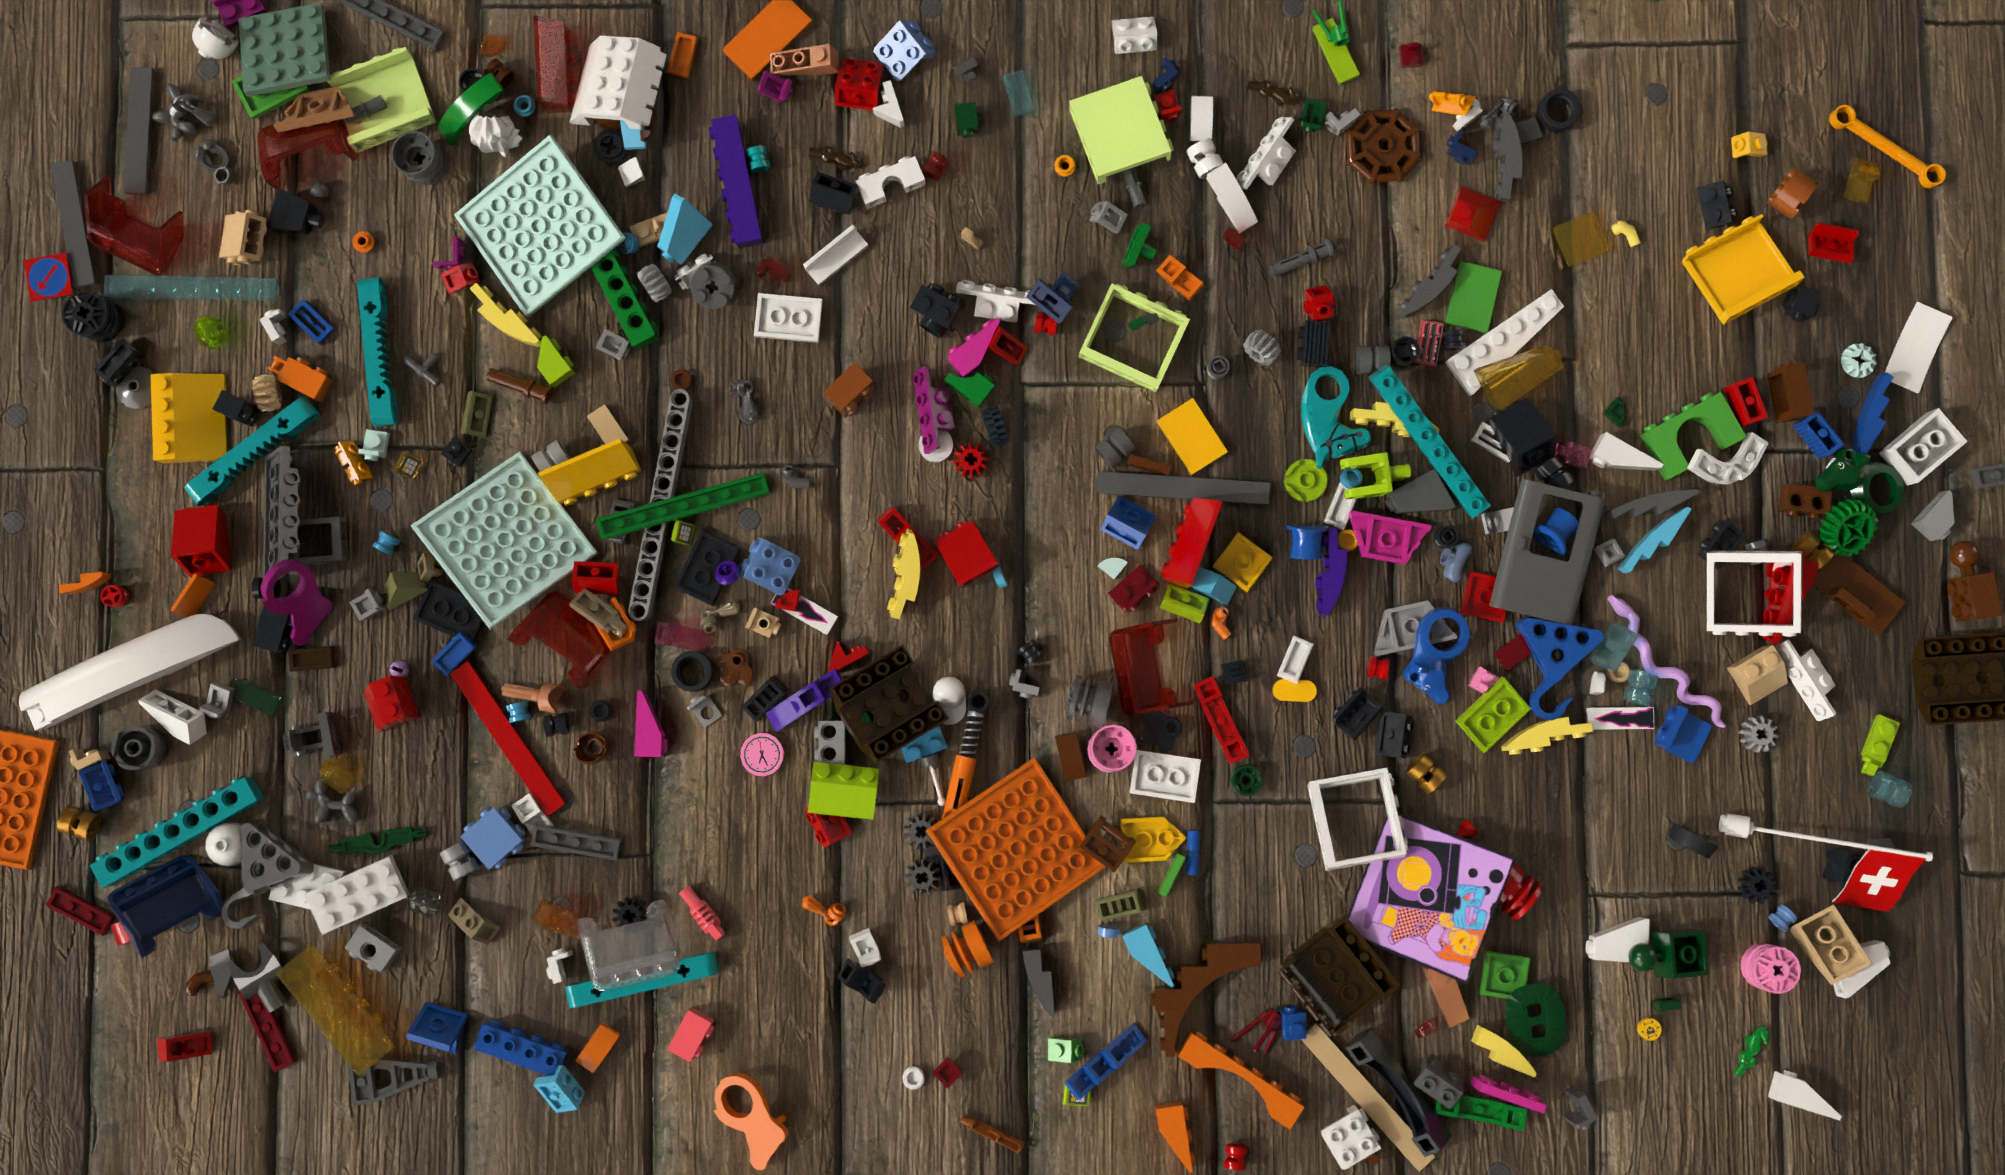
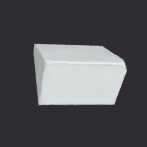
(631, 172)

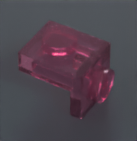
(1573, 454)

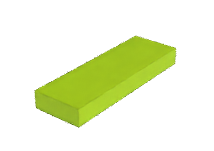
(1337, 56)

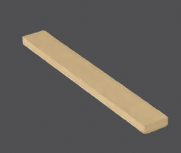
(1365, 1095)

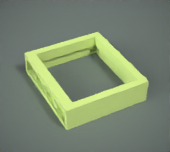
(1140, 301)

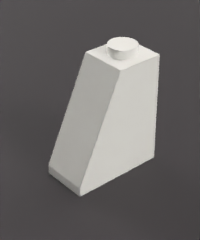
(1616, 941)
(1879, 957)

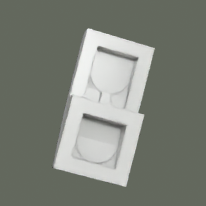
(1201, 118)
(530, 812)

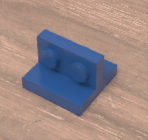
(1128, 522)
(438, 1027)

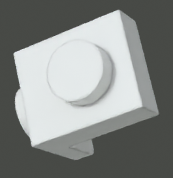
(865, 947)
(555, 966)

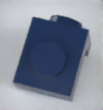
(1166, 80)
(1460, 152)

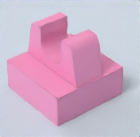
(1482, 680)

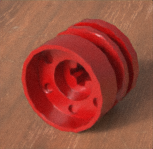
(1519, 893)

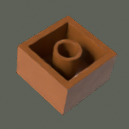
(850, 390)

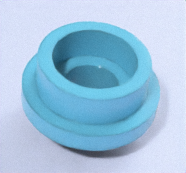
(524, 99)

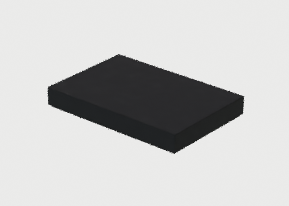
(699, 570)
(448, 611)

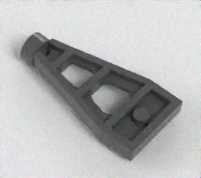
(364, 1087)

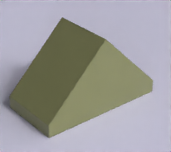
(402, 588)

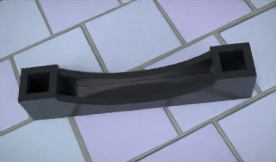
(1427, 1129)

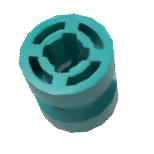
(758, 160)

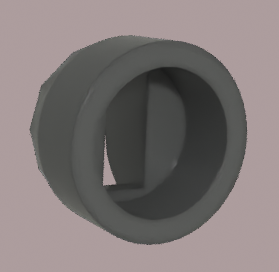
(222, 177)
(320, 190)

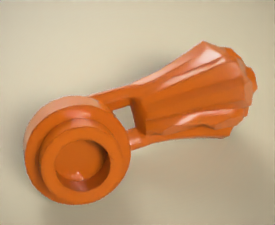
(835, 912)

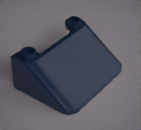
(164, 900)

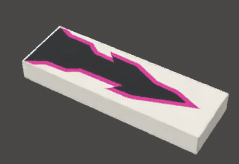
(811, 614)
(1621, 718)

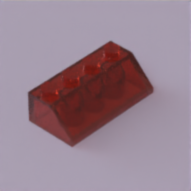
(553, 65)

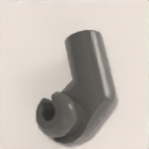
(793, 479)

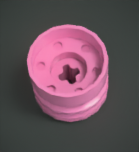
(1120, 739)
(1758, 968)

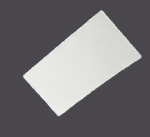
(1917, 346)

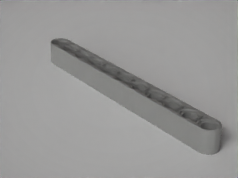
(656, 495)

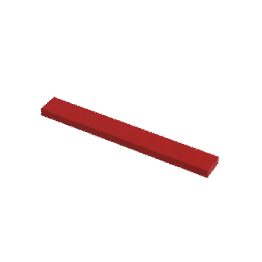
(508, 738)

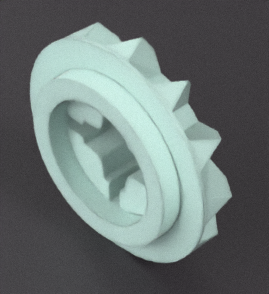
(1851, 365)

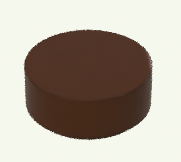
(681, 380)

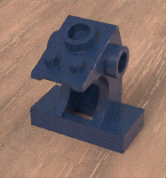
(1054, 298)

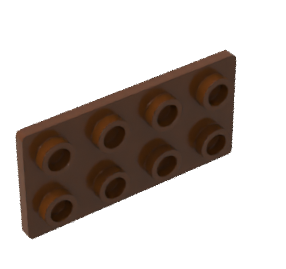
(1858, 593)

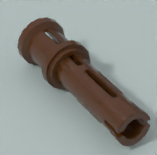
(528, 388)

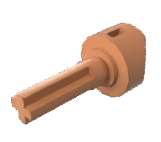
(546, 697)

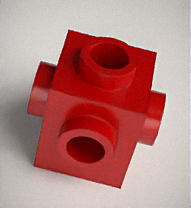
(1319, 303)

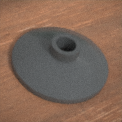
(139, 397)

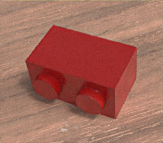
(1745, 402)
(596, 577)

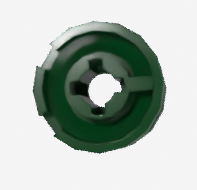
(1255, 780)

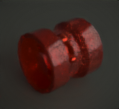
(935, 166)

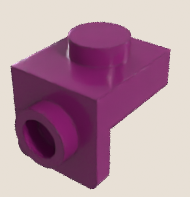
(775, 87)

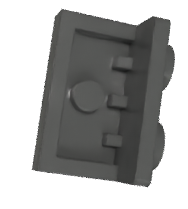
(1439, 1082)
(1584, 1114)

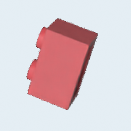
(691, 1034)

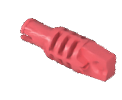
(702, 913)

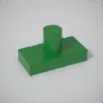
(1138, 246)

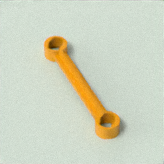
(1887, 146)

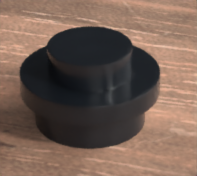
(601, 711)

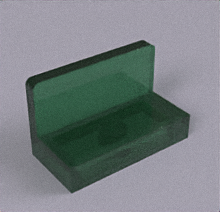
(257, 696)

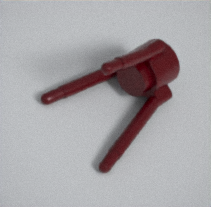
(1272, 1022)

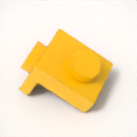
(1749, 144)

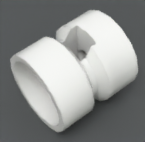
(1204, 156)

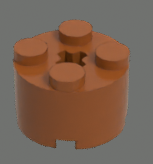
(1792, 193)

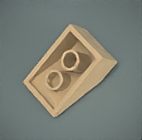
(1830, 945)

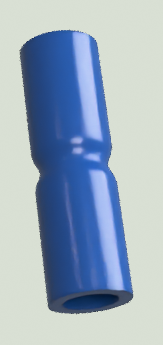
(1193, 849)

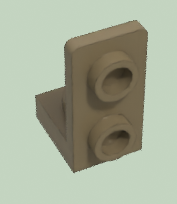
(473, 923)

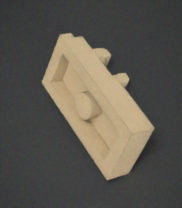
(649, 230)

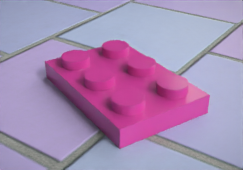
(1508, 1092)

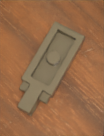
(598, 612)

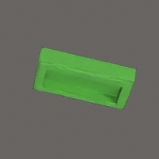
(1171, 875)

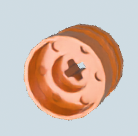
(967, 949)

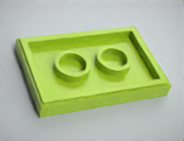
(1493, 714)

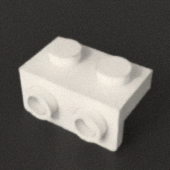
(1134, 35)

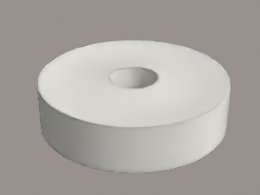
(943, 452)

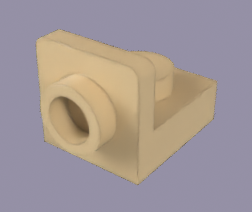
(81, 761)

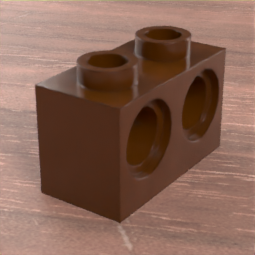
(1804, 497)

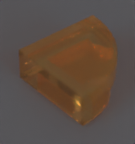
(491, 46)

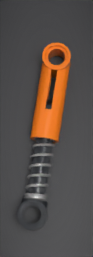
(964, 763)

